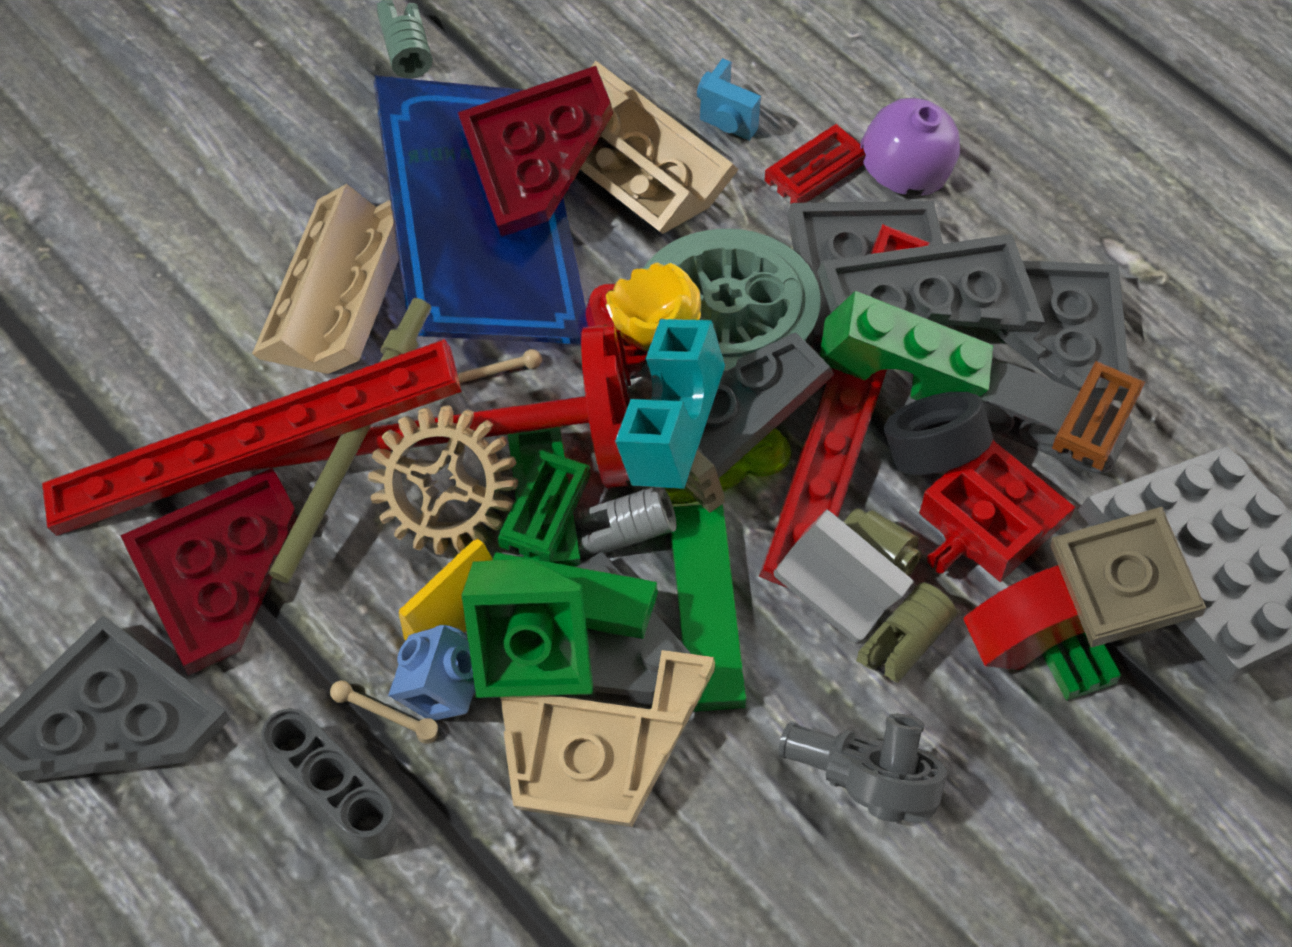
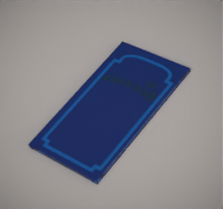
(447, 233)

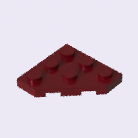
(535, 145)
(213, 565)

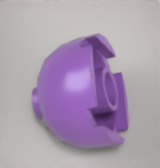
(911, 146)

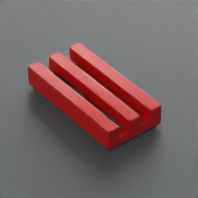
(822, 171)

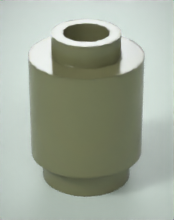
(887, 538)

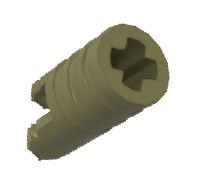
(908, 631)

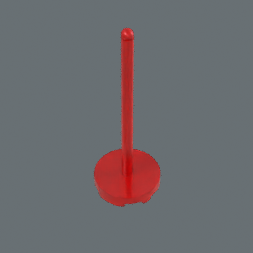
(603, 407)

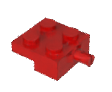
(992, 513)

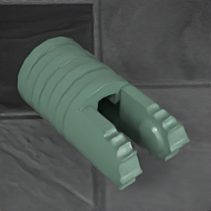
(405, 39)

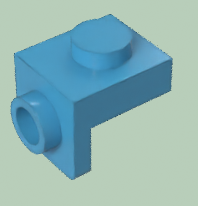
(726, 104)

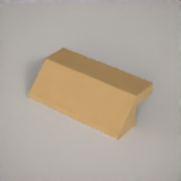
(654, 160)
(332, 285)

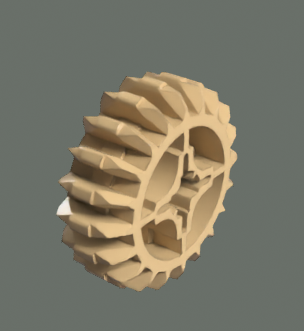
(420, 473)

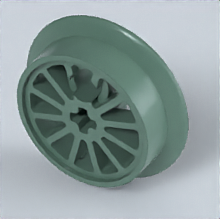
(768, 273)

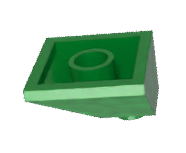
(525, 630)

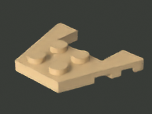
(595, 755)

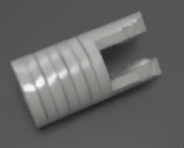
(631, 521)

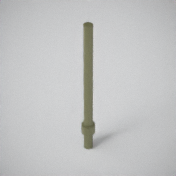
(300, 536)

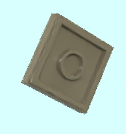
(1127, 577)

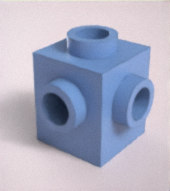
(435, 673)

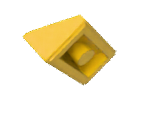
(441, 597)

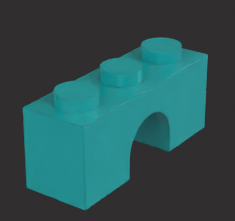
(664, 433)

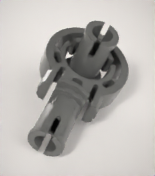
(884, 776)

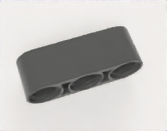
(1034, 408)
(323, 758)

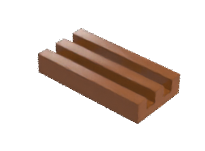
(1083, 446)

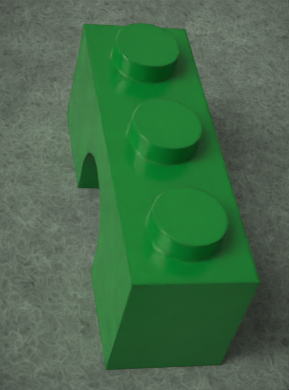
(876, 336)

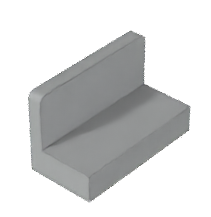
(842, 576)

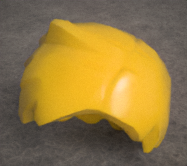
(651, 296)

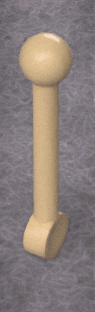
(530, 359)
(425, 729)

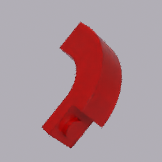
(1024, 620)

